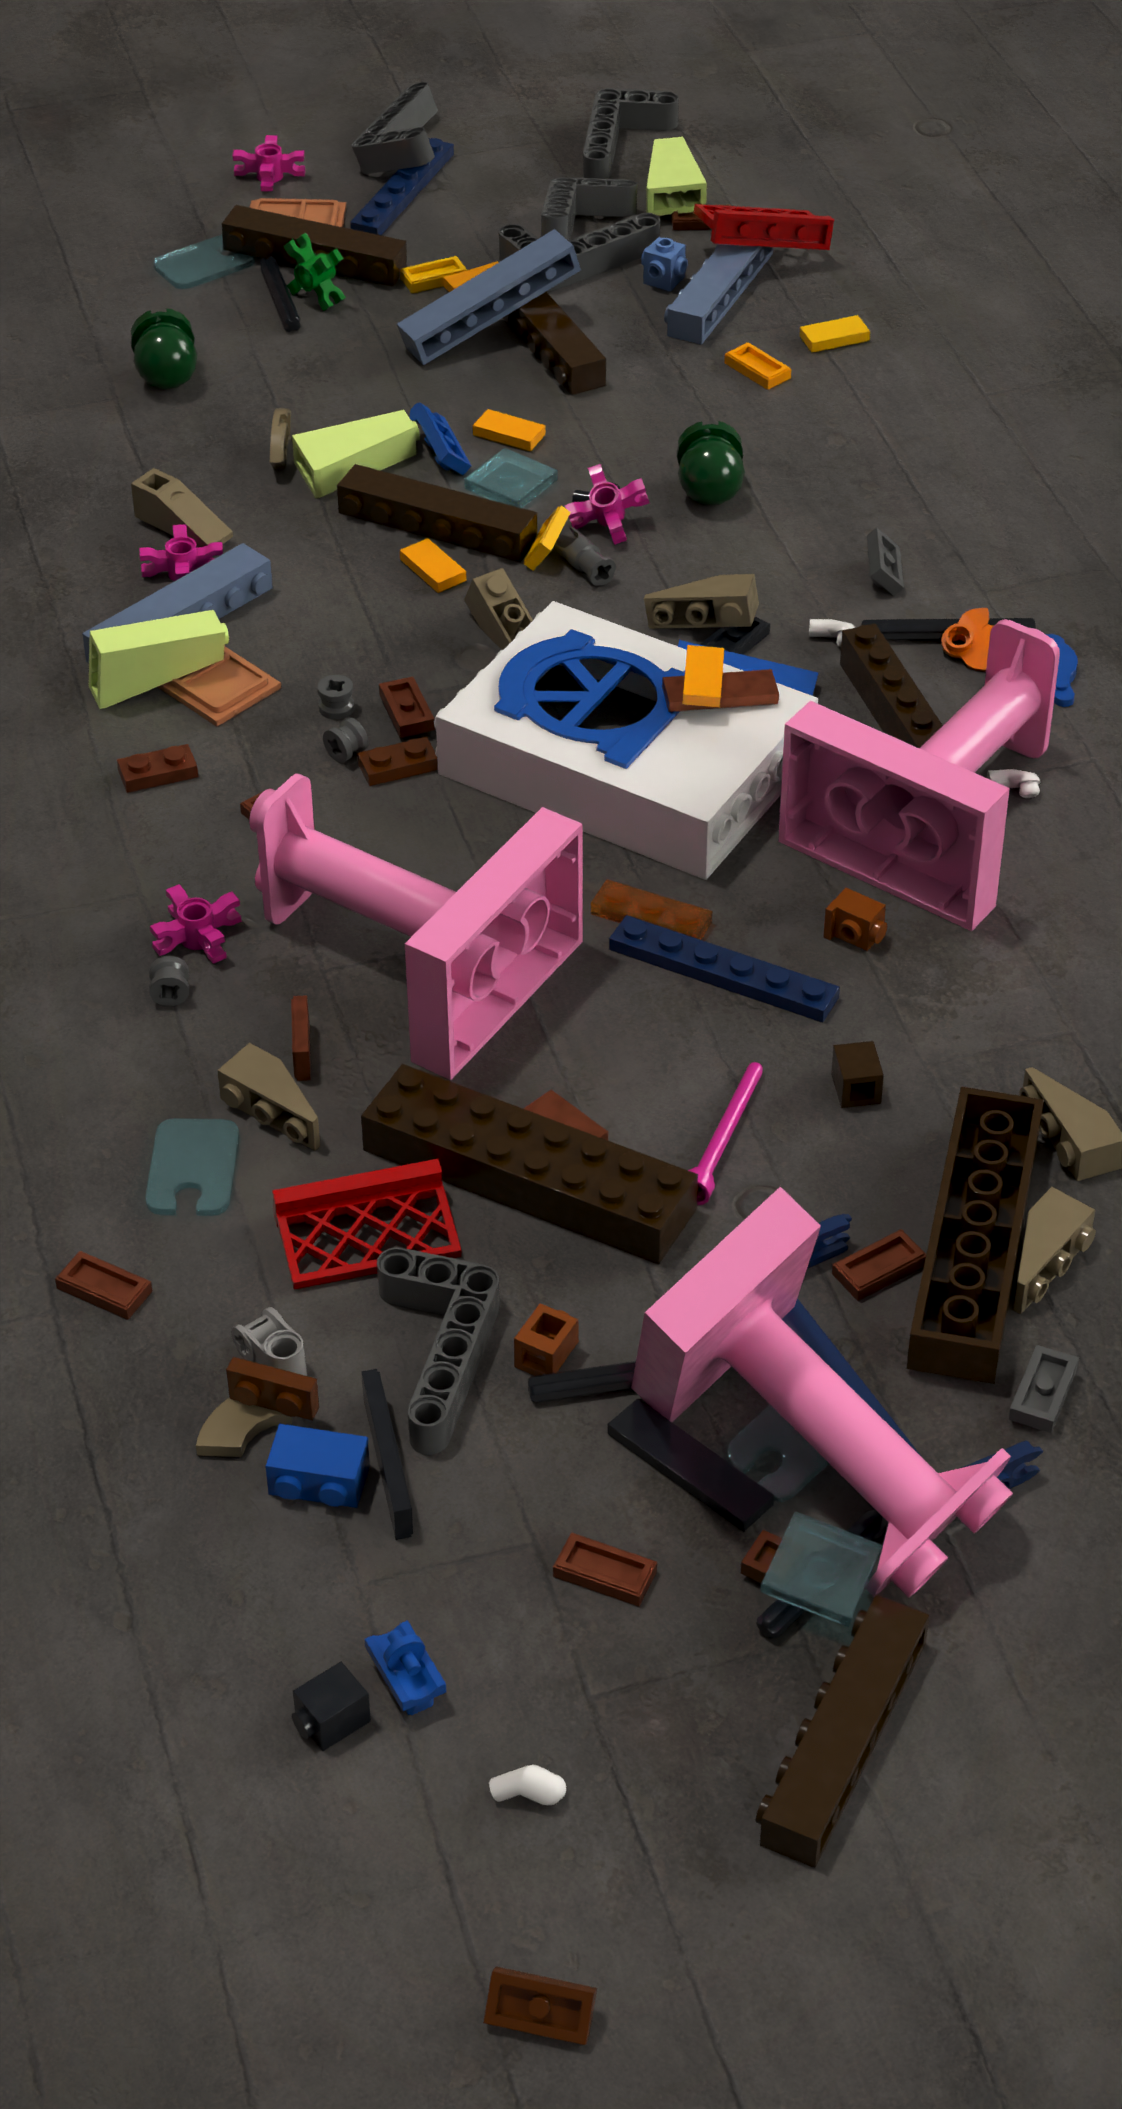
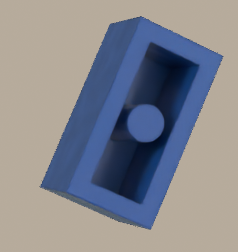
(317, 1465)

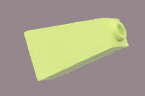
(674, 178)
(372, 442)
(152, 653)

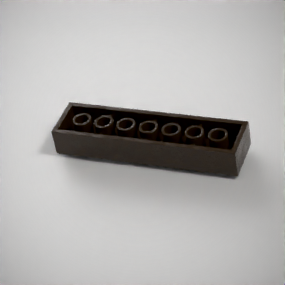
(532, 1163)
(975, 1236)

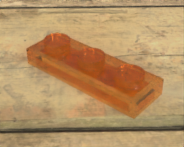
(618, 900)

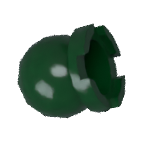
(163, 348)
(710, 462)

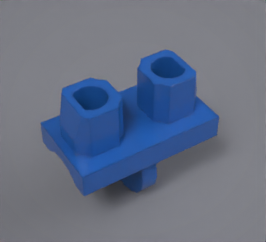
(406, 1668)

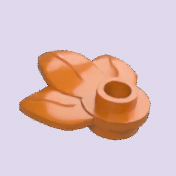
(975, 632)

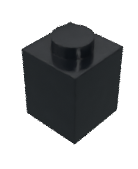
(330, 1706)

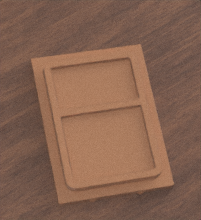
(321, 211)
(222, 688)

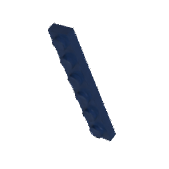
(400, 191)
(724, 968)

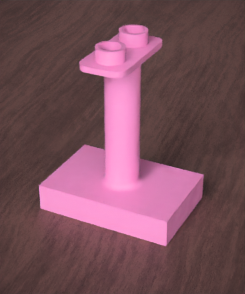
(922, 814)
(469, 950)
(732, 1316)

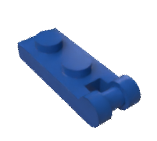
(440, 439)

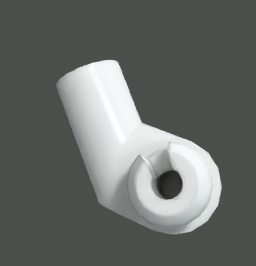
(828, 628)
(1013, 778)
(529, 1782)

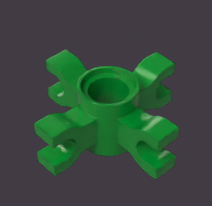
(314, 271)

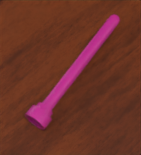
(724, 1132)

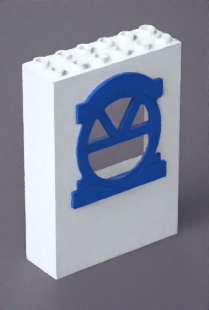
(662, 787)

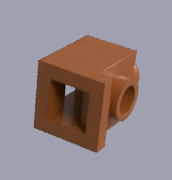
(855, 919)
(545, 1341)

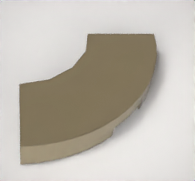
(280, 437)
(233, 1427)

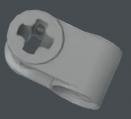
(271, 1343)

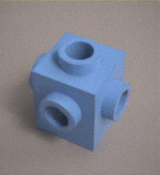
(664, 264)

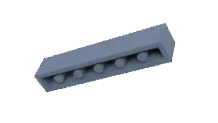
(714, 291)
(489, 296)
(215, 586)

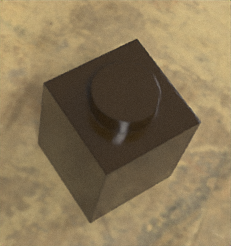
(857, 1074)

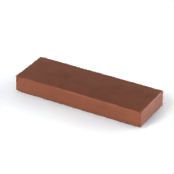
(737, 690)

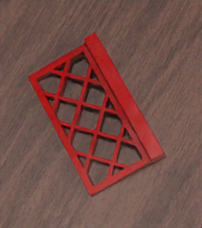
(766, 226)
(359, 1197)

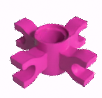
(269, 163)
(607, 504)
(179, 555)
(196, 923)

